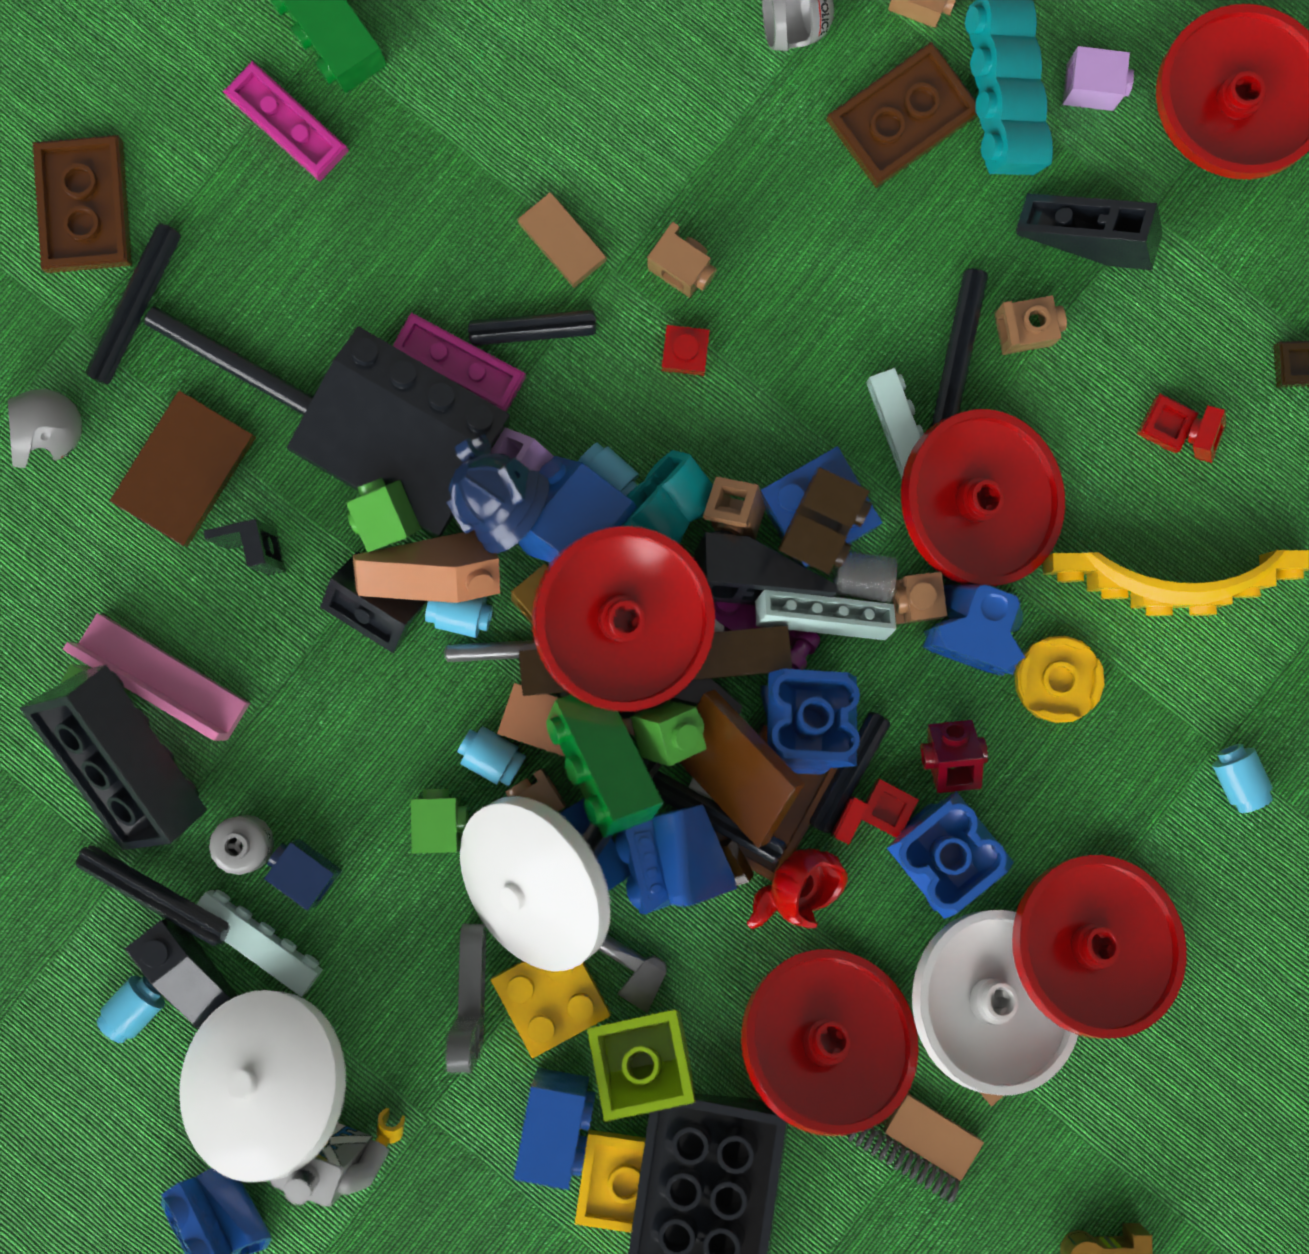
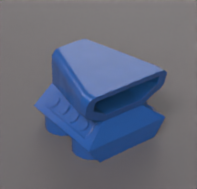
(978, 629)
(812, 718)
(949, 855)
(674, 860)
(214, 1216)

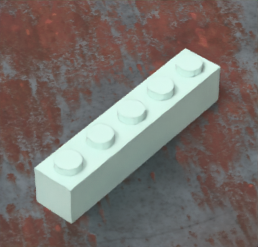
(895, 414)
(825, 614)
(261, 945)

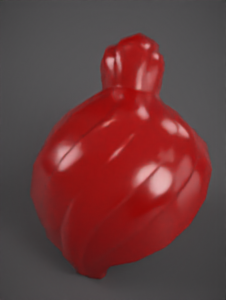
(800, 886)

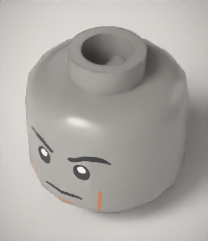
(227, 849)

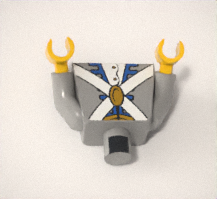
(343, 1165)

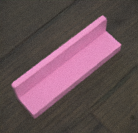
(160, 678)

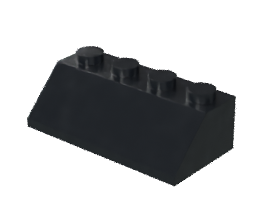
(115, 759)

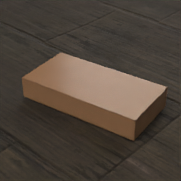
(562, 240)
(933, 1136)

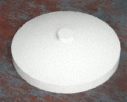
(535, 883)
(977, 1012)
(262, 1086)

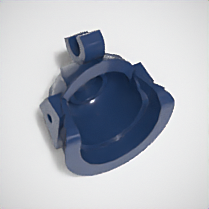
(495, 495)

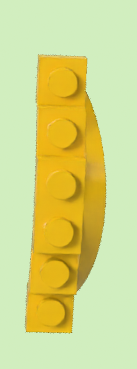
(1162, 596)

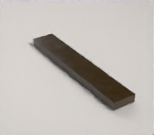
(730, 655)

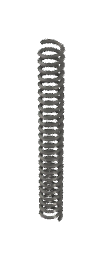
(906, 1167)

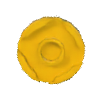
(1059, 679)

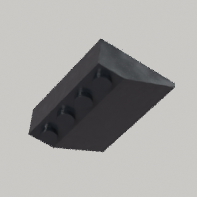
(393, 422)
(709, 1178)

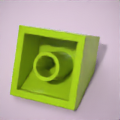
(641, 1065)

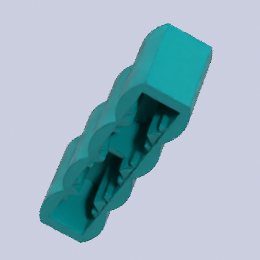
(1010, 86)
(670, 496)

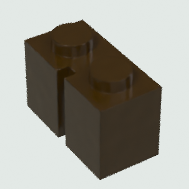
(824, 520)

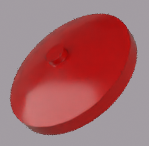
(1238, 91)
(983, 498)
(623, 618)
(1099, 947)
(829, 1042)

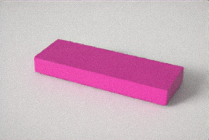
(286, 121)
(460, 361)

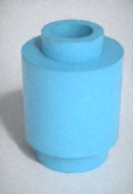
(610, 467)
(460, 618)
(491, 756)
(1243, 778)
(130, 1009)

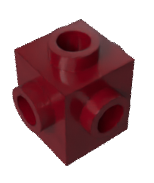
(955, 747)

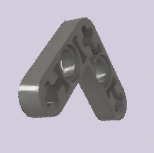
(467, 1032)

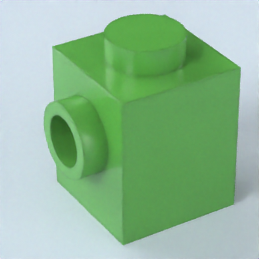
(381, 514)
(668, 732)
(437, 822)

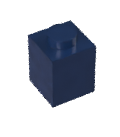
(301, 873)

